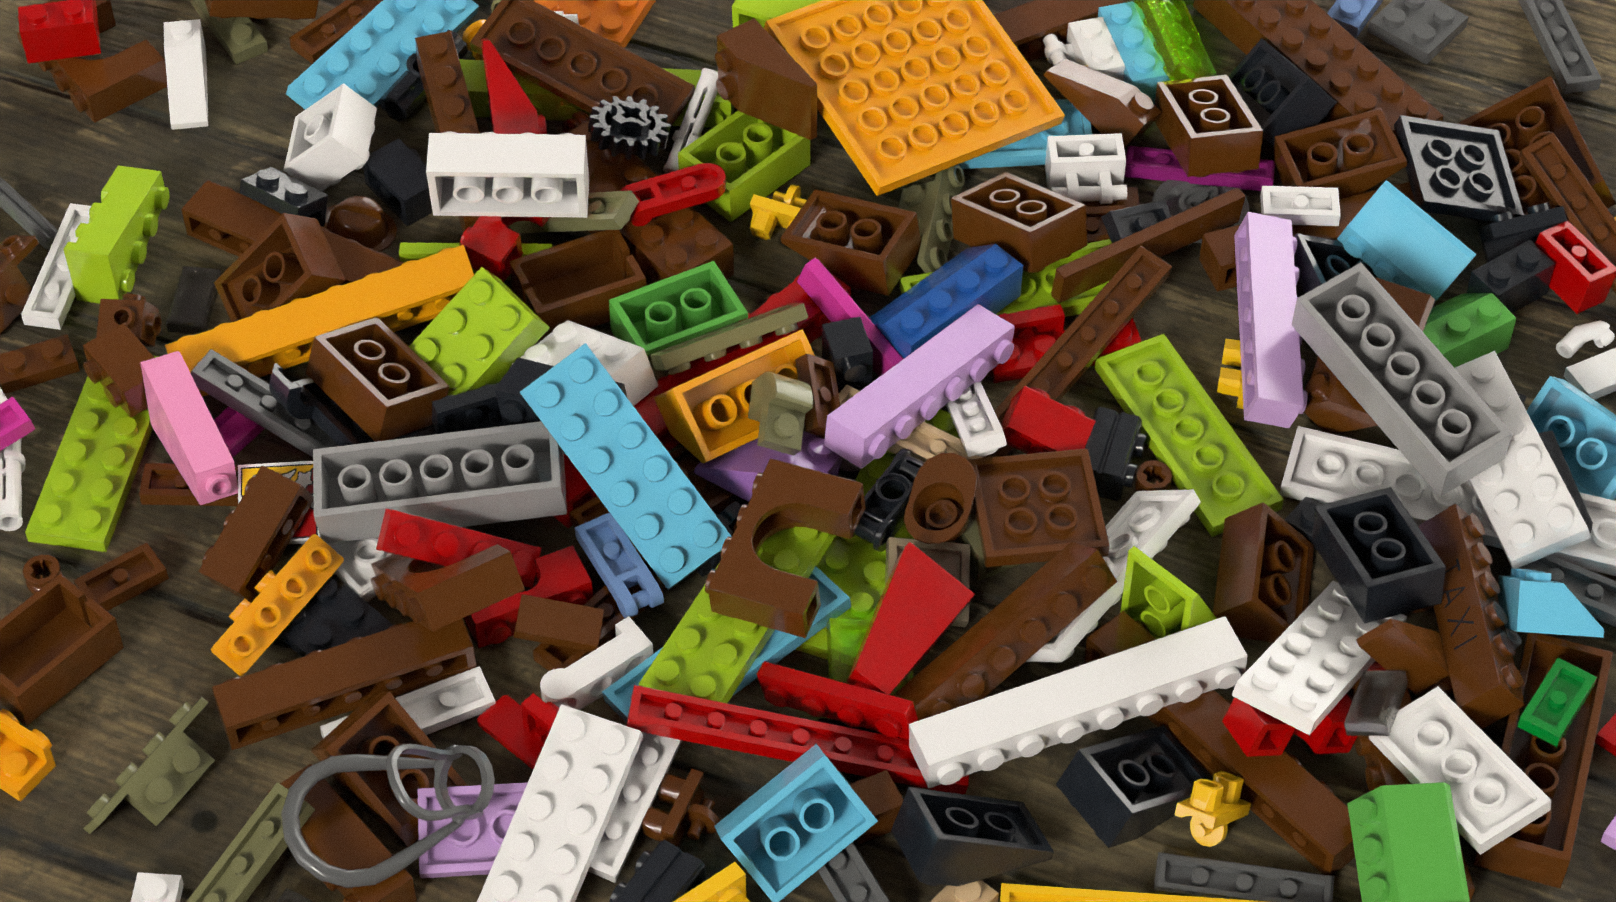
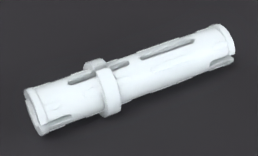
(707, 86)
(11, 468)

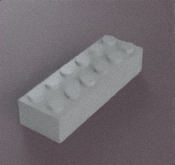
(1401, 379)
(440, 477)

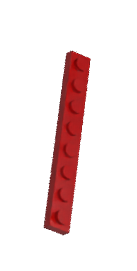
(775, 735)

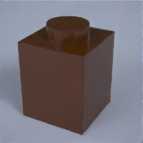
(882, 800)

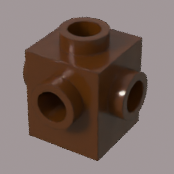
(135, 313)

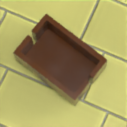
(576, 279)
(52, 647)

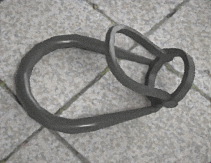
(391, 764)

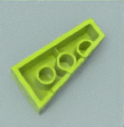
(117, 234)

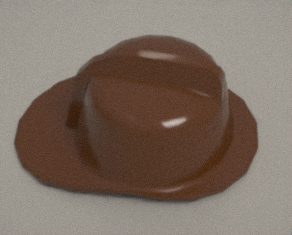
(362, 221)
(941, 499)

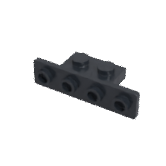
(464, 412)

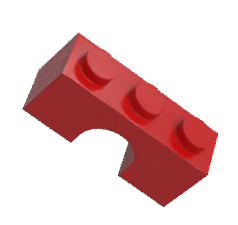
(493, 244)
(558, 578)
(1266, 736)

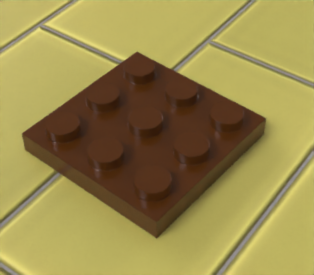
(1037, 506)

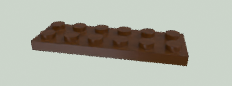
(577, 61)

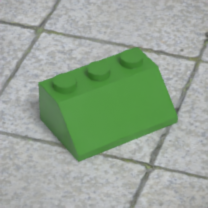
(676, 309)
(1470, 327)
(1408, 844)

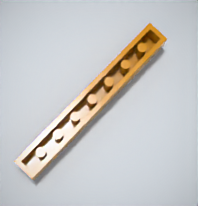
(286, 333)

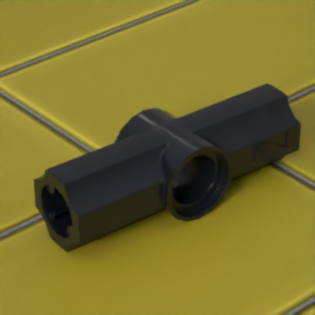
(408, 90)

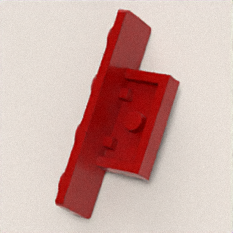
(520, 727)

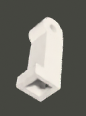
(592, 674)

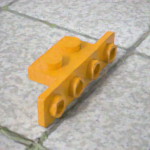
(277, 604)

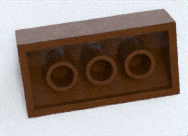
(1327, 398)

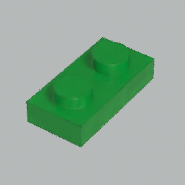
(1557, 702)

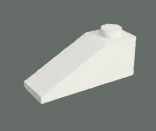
(186, 74)

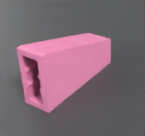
(188, 428)

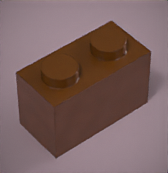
(116, 364)

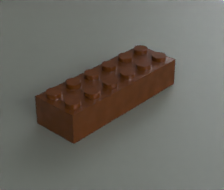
(668, 241)
(1546, 845)

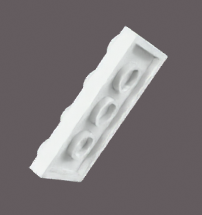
(1441, 744)

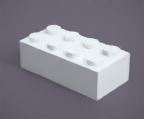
(508, 174)

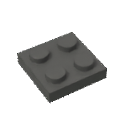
(1418, 26)

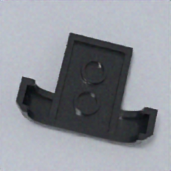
(307, 400)

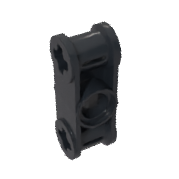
(888, 500)

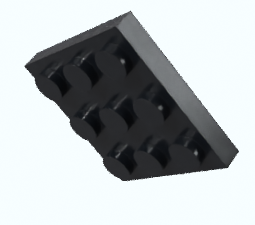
(1457, 168)

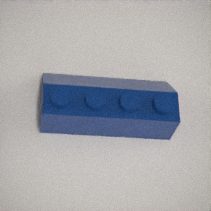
(973, 277)

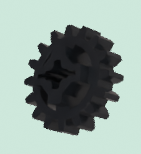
(628, 127)

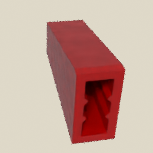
(908, 621)

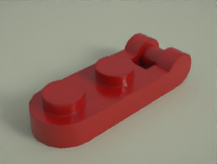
(676, 191)

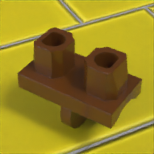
(686, 812)

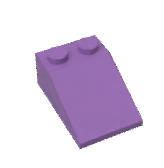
(739, 467)

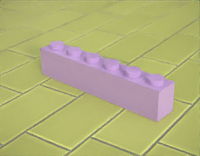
(1266, 309)
(919, 386)

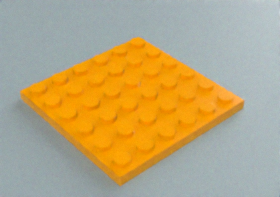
(915, 83)

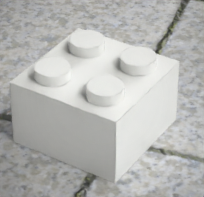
(331, 138)

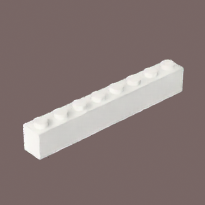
(1077, 702)

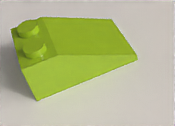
(1160, 598)

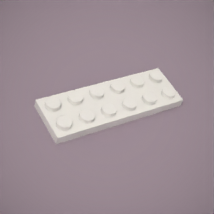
(1524, 490)
(1142, 522)
(1310, 663)
(563, 810)

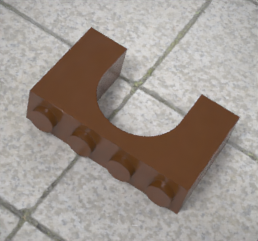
(112, 82)
(781, 500)
(449, 593)

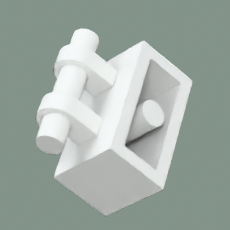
(1088, 45)
(1087, 167)

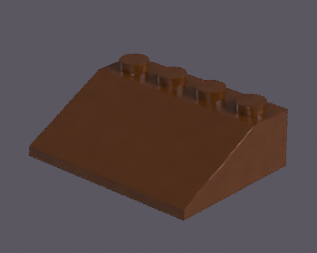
(1528, 118)

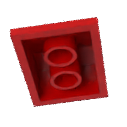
(508, 103)

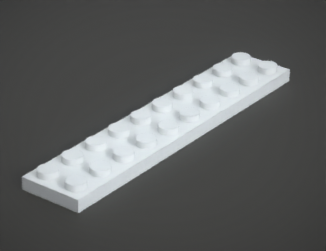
(1343, 467)

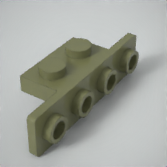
(934, 215)
(164, 775)

